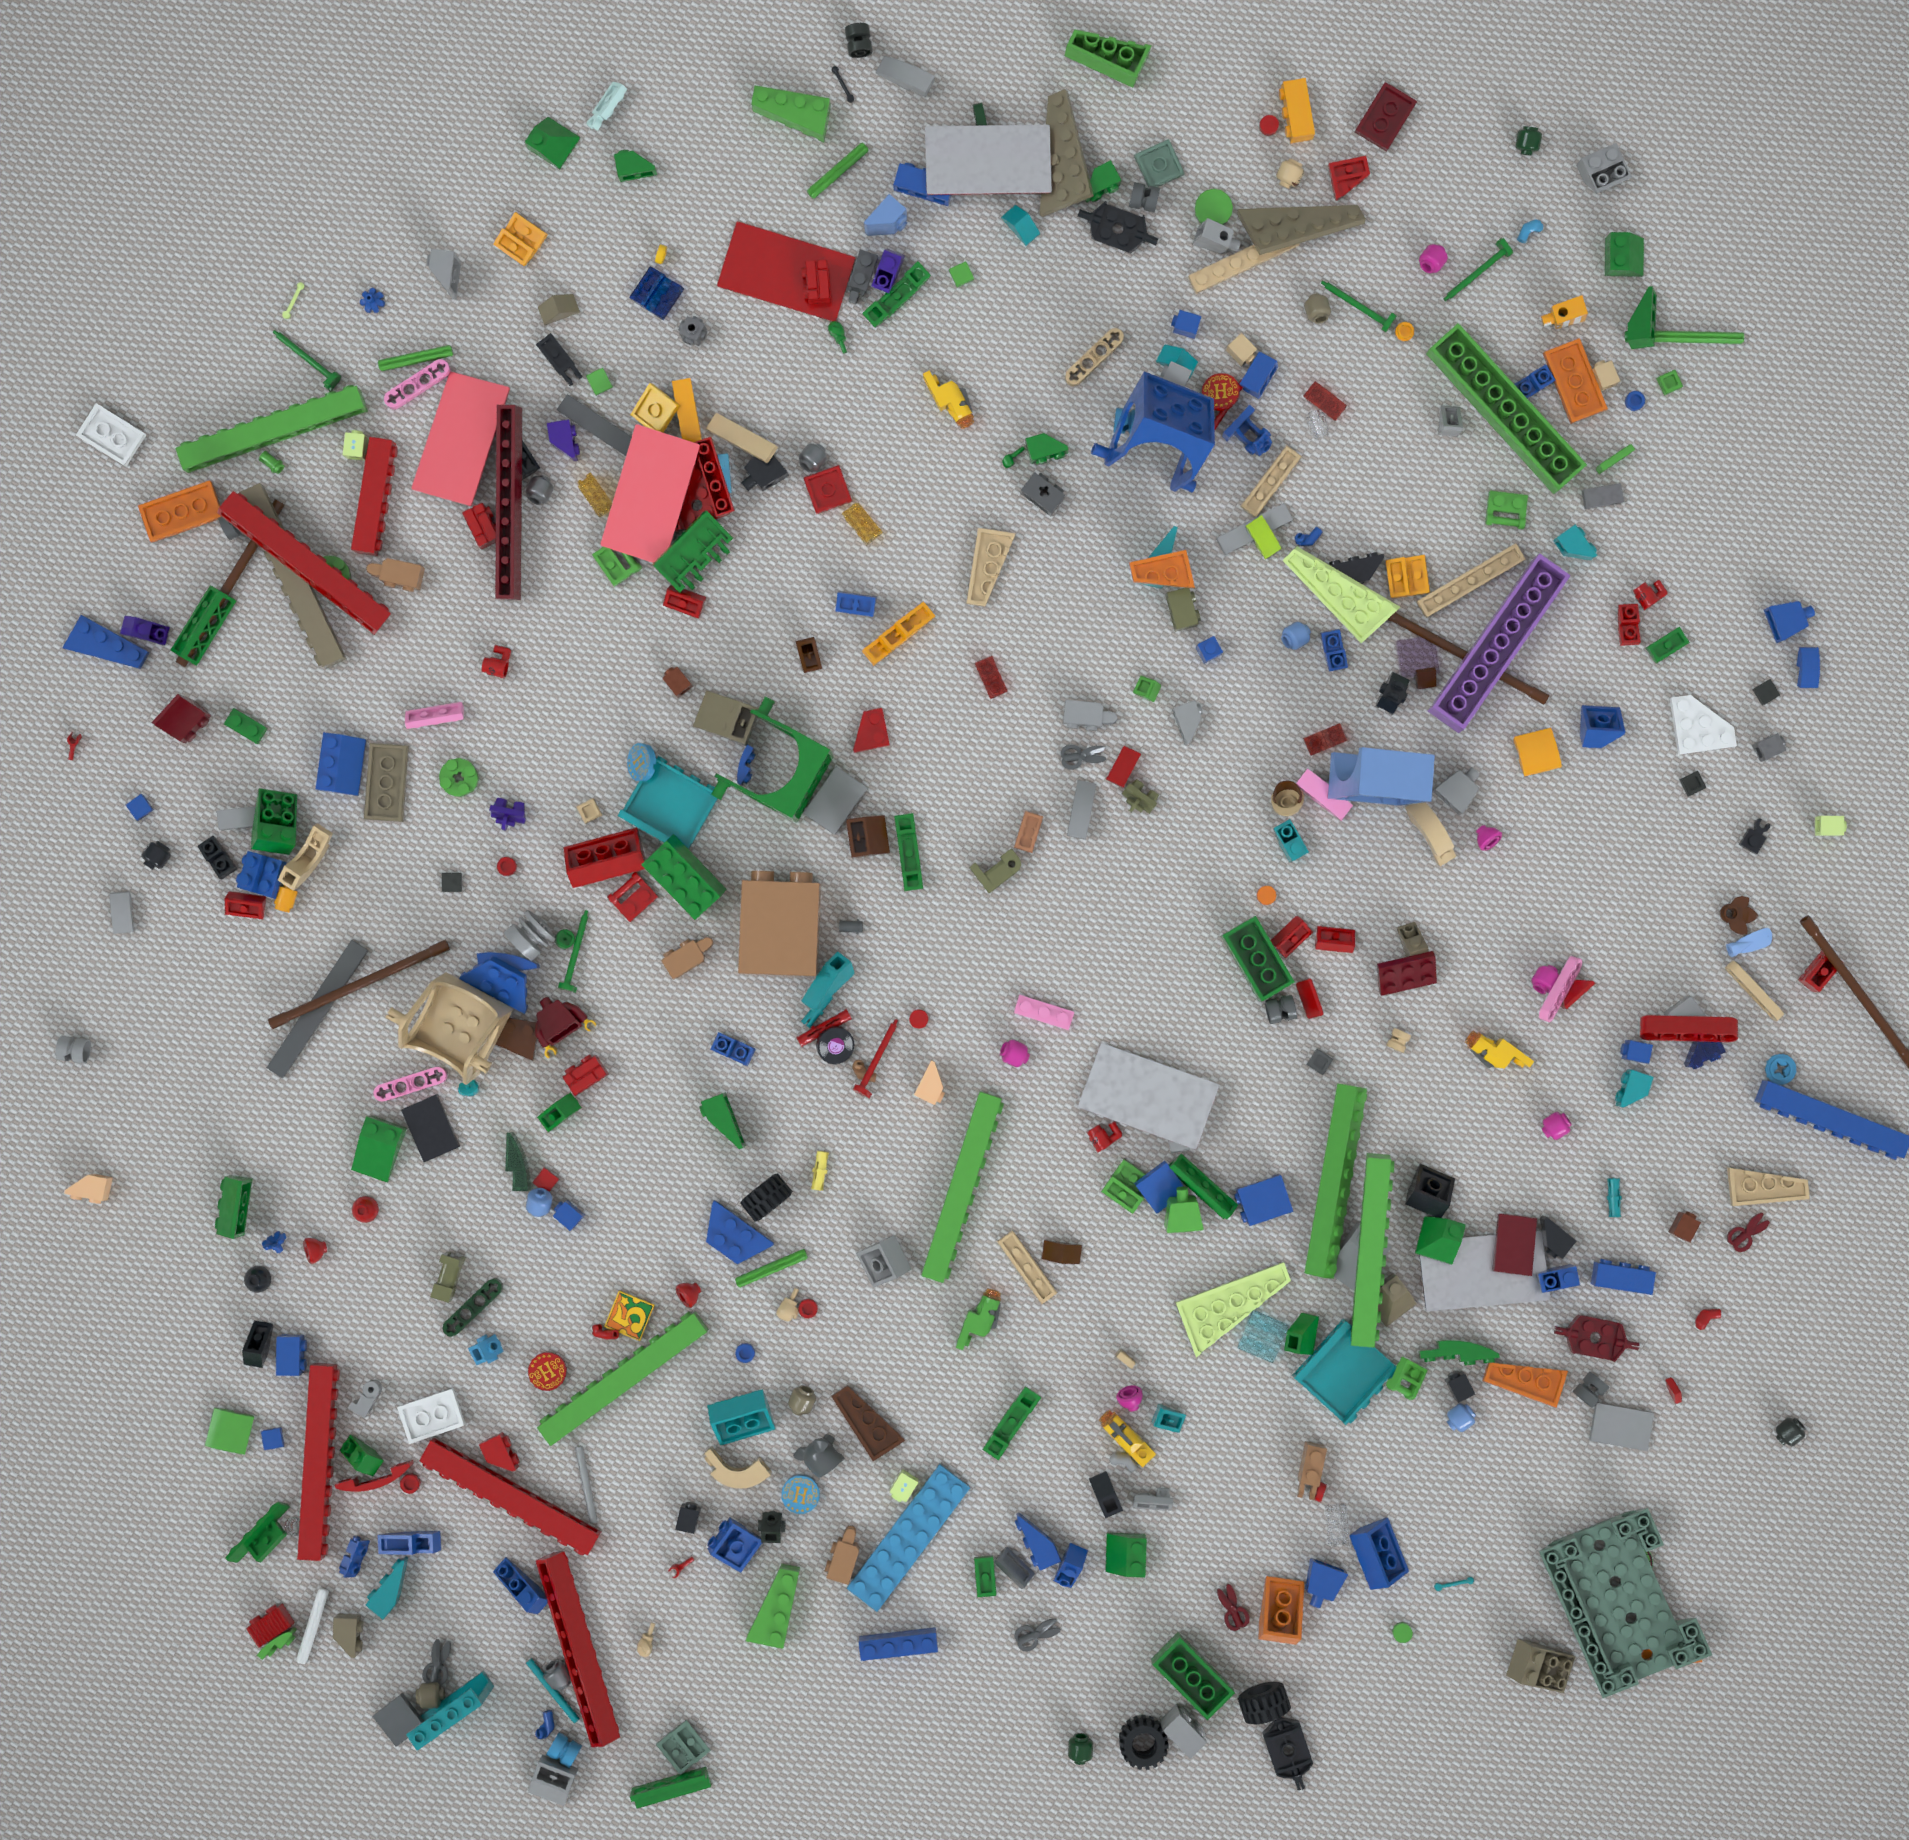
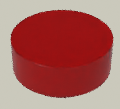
(1269, 125)
(506, 866)
(918, 1019)
(808, 1308)
(410, 1483)
(1320, 1492)

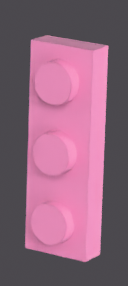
(434, 715)
(1044, 1012)

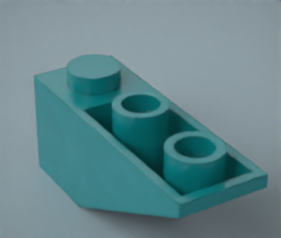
(828, 981)
(388, 1595)

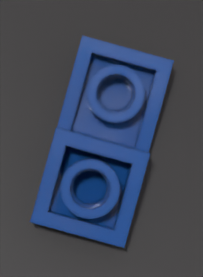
(1535, 381)
(1334, 650)
(1809, 665)
(743, 773)
(733, 1049)

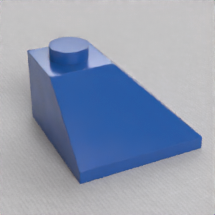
(1600, 725)

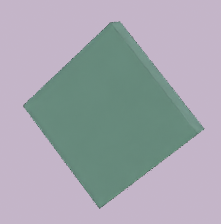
(1159, 164)

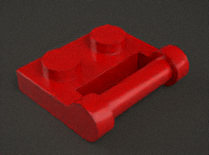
(637, 901)

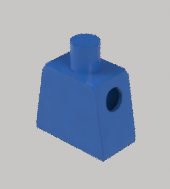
(1788, 619)
(1323, 1581)

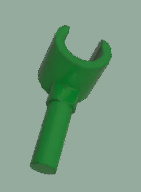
(1008, 459)

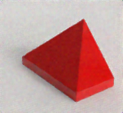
(1577, 989)

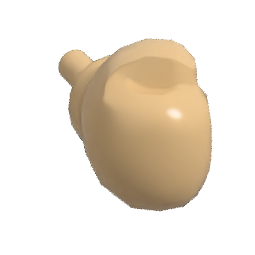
(788, 1309)
(645, 1645)

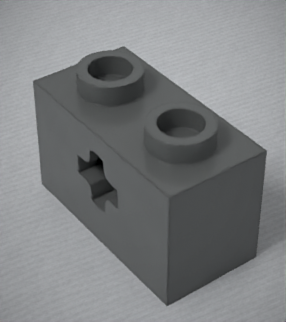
(1046, 503)

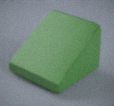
(599, 381)
(1147, 688)

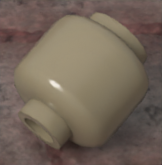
(1317, 308)
(802, 1400)
(429, 1695)

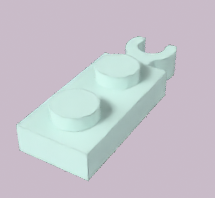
(606, 105)

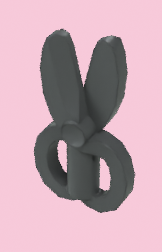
(1086, 755)
(1040, 1632)
(438, 1659)

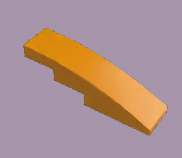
(687, 411)
(898, 633)

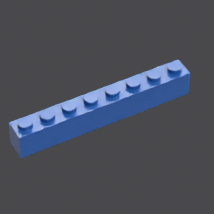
(1832, 1119)

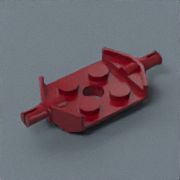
(1608, 1347)

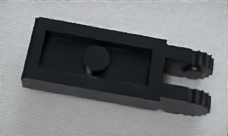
(558, 357)

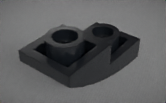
(217, 857)

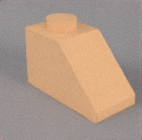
(930, 1086)

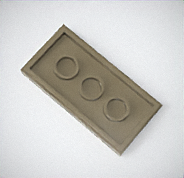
(386, 782)

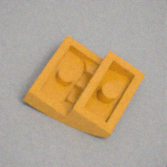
(520, 239)
(1407, 576)
(1537, 752)

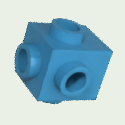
(486, 1349)

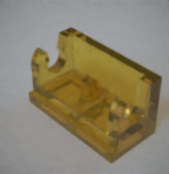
(595, 495)
(861, 523)

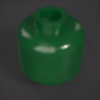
(1528, 140)
(1080, 1748)

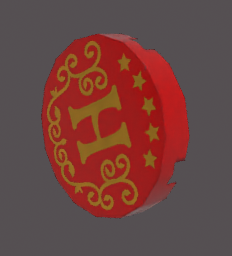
(1223, 389)
(547, 1371)

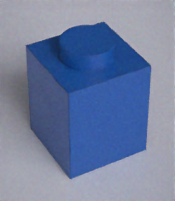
(1186, 324)
(1209, 649)
(1636, 1051)
(568, 1214)

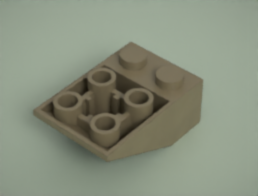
(726, 718)
(1540, 1666)

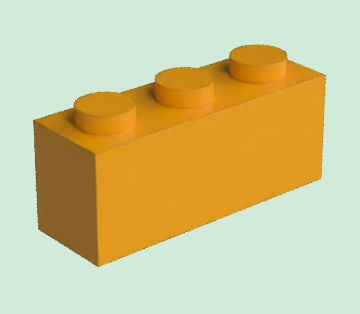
(1297, 110)

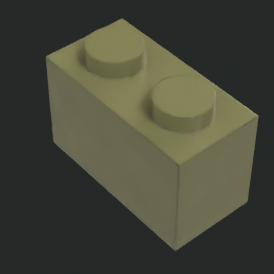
(1182, 609)

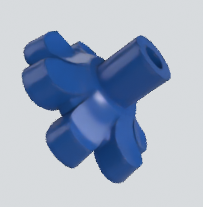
(372, 300)
(274, 1242)

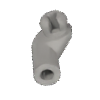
(1123, 1459)

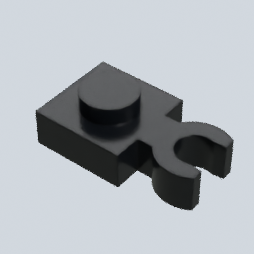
(1754, 839)

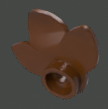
(1740, 915)

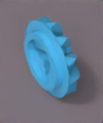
(1788, 1071)

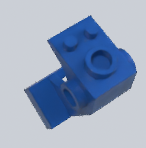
(1241, 426)

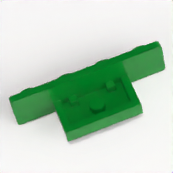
(262, 1537)

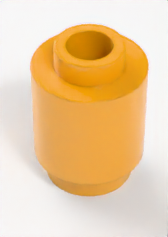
(285, 899)

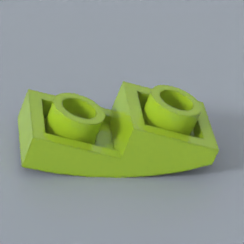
(1263, 537)

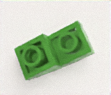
(279, 1641)

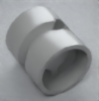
(69, 1049)

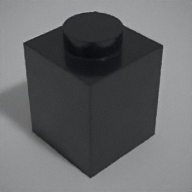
(1459, 1386)
(688, 1517)

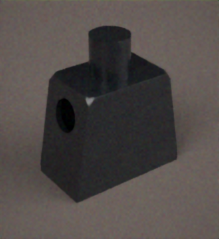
(763, 474)

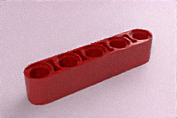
(1689, 1028)

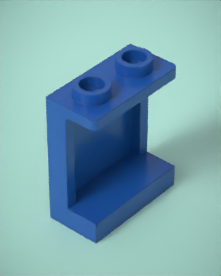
(1263, 1200)

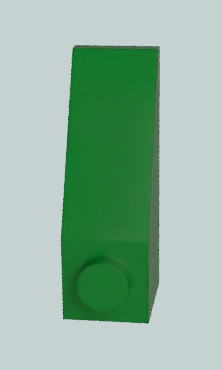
(1643, 322)

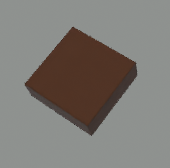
(1426, 678)

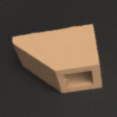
(93, 1187)

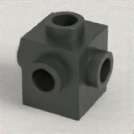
(771, 1527)

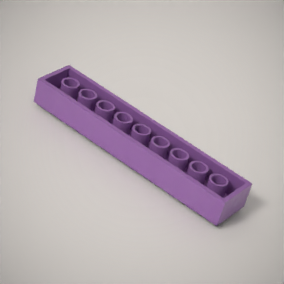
(1498, 643)

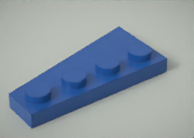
(102, 643)

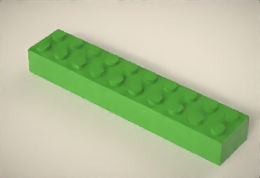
(1506, 408)

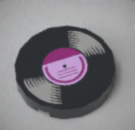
(835, 1045)

